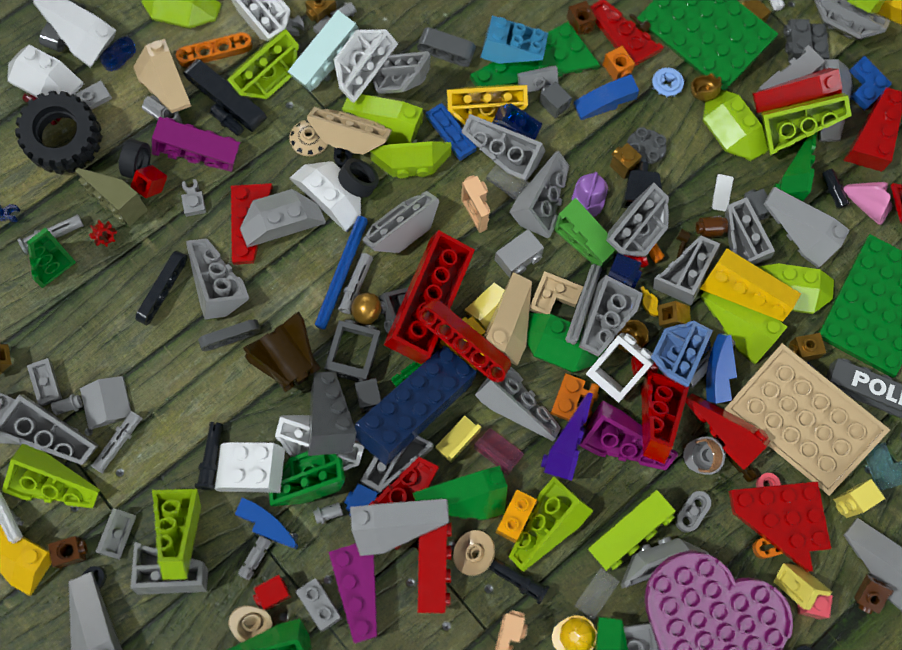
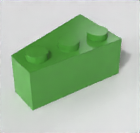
(584, 233)

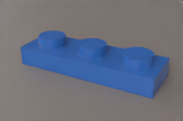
(450, 131)

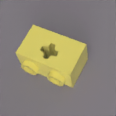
(858, 499)

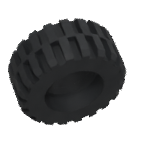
(40, 114)

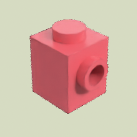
(820, 608)

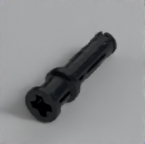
(208, 466)
(524, 583)

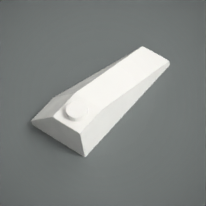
(81, 30)

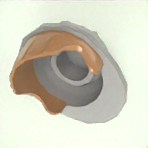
(704, 455)

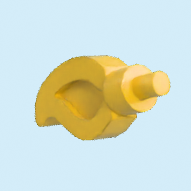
(649, 302)

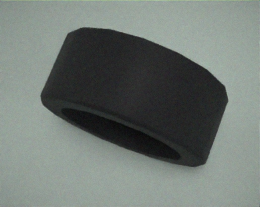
(133, 156)
(352, 184)

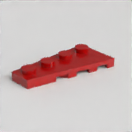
(624, 33)
(240, 203)

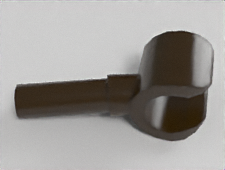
(643, 26)
(683, 237)

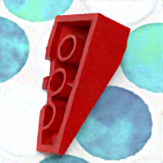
(799, 90)
(741, 438)

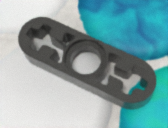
(229, 335)

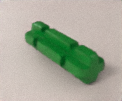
(405, 373)

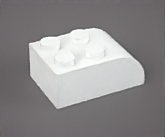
(250, 467)

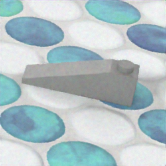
(508, 149)
(608, 313)
(517, 404)
(386, 526)

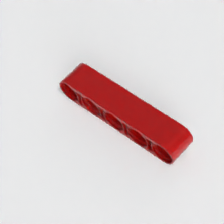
(461, 330)

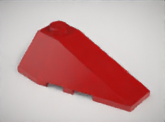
(412, 479)

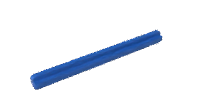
(341, 273)

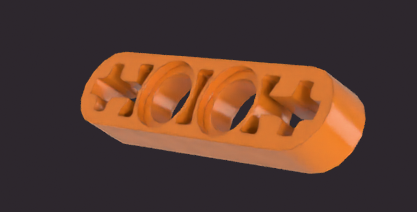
(213, 46)

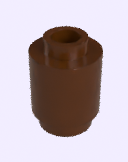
(712, 226)

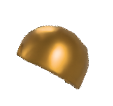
(706, 87)
(366, 308)
(637, 330)

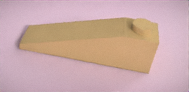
(159, 74)
(510, 320)

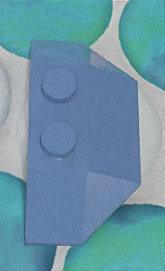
(681, 350)

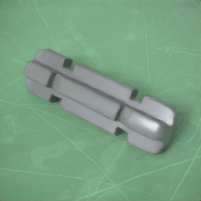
(254, 558)

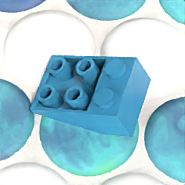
(513, 42)

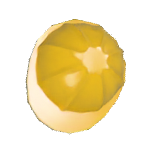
(574, 634)

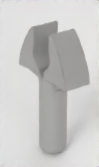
(294, 22)

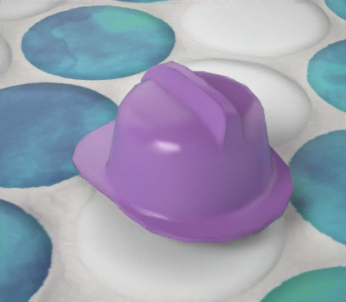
(591, 192)

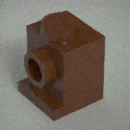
(869, 588)

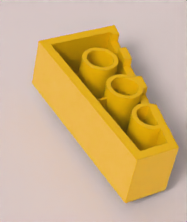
(750, 287)

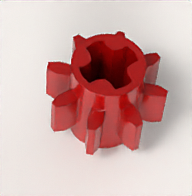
(97, 233)

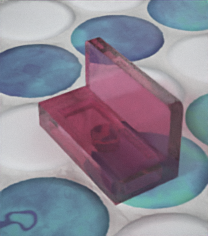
(498, 451)

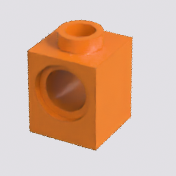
(618, 57)

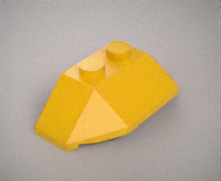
(485, 100)

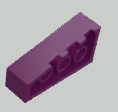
(194, 144)
(357, 589)

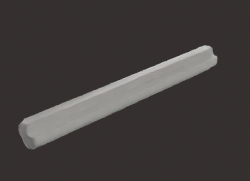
(583, 304)

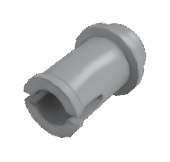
(348, 10)
(72, 403)
(327, 513)

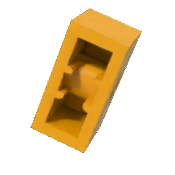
(516, 516)

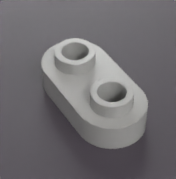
(692, 512)

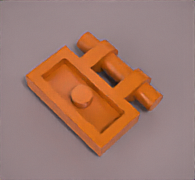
(569, 395)

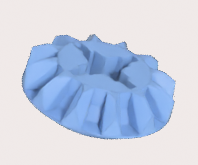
(669, 75)

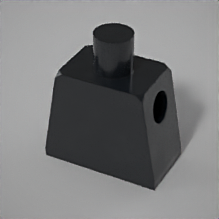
(638, 182)

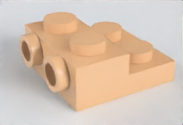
(474, 200)
(511, 630)

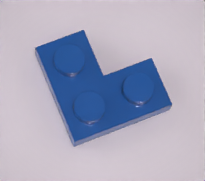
(872, 83)

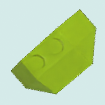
(183, 12)
(266, 68)
(735, 126)
(411, 158)
(812, 283)

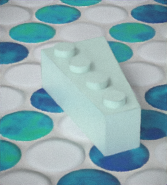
(319, 56)

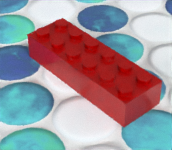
(435, 278)

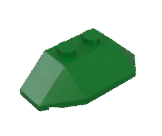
(547, 342)
(309, 479)

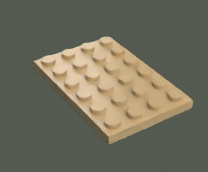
(807, 419)

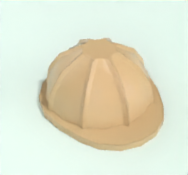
(248, 622)

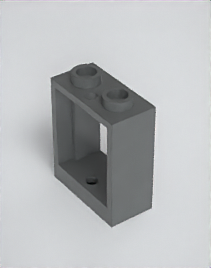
(349, 372)

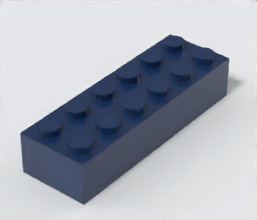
(414, 404)

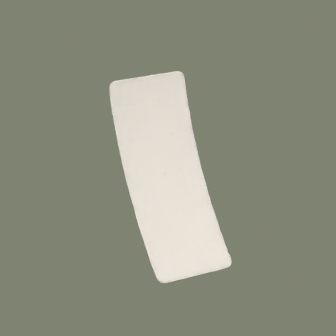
(722, 192)

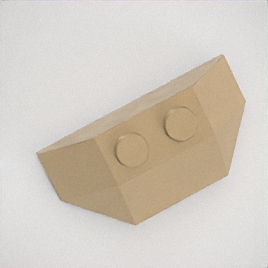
(347, 130)

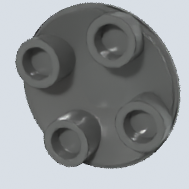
(648, 144)

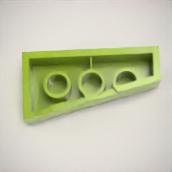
(795, 122)
(176, 527)
(632, 529)

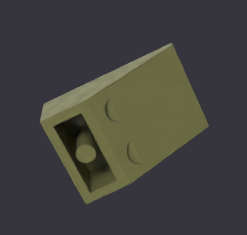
(113, 195)

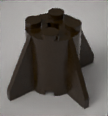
(284, 354)

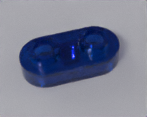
(119, 53)

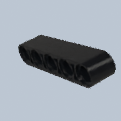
(225, 95)

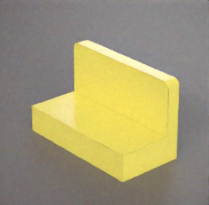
(458, 439)
(800, 585)

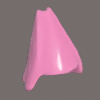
(871, 199)

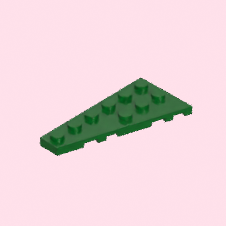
(562, 50)

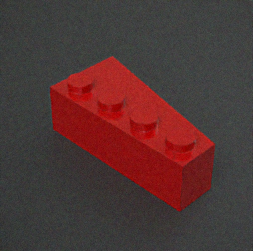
(878, 135)
(661, 414)
(433, 571)

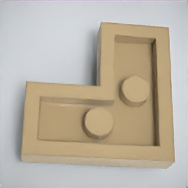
(552, 289)

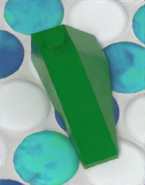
(471, 496)

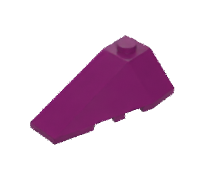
(619, 436)

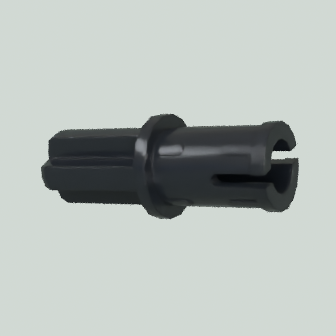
(226, 119)
(835, 188)

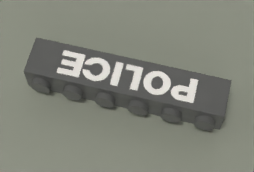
(866, 386)

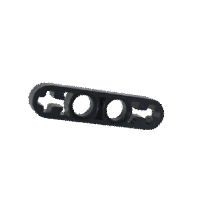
(161, 288)

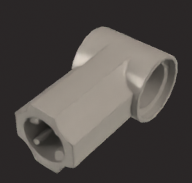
(156, 109)

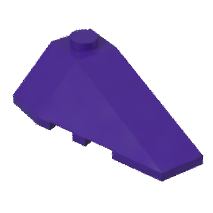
(564, 452)

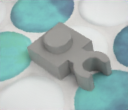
(193, 201)

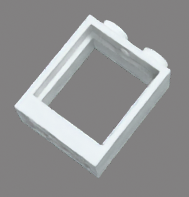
(609, 384)

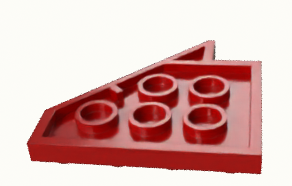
(786, 517)

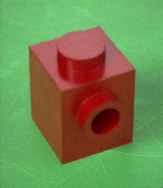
(148, 181)
(271, 593)

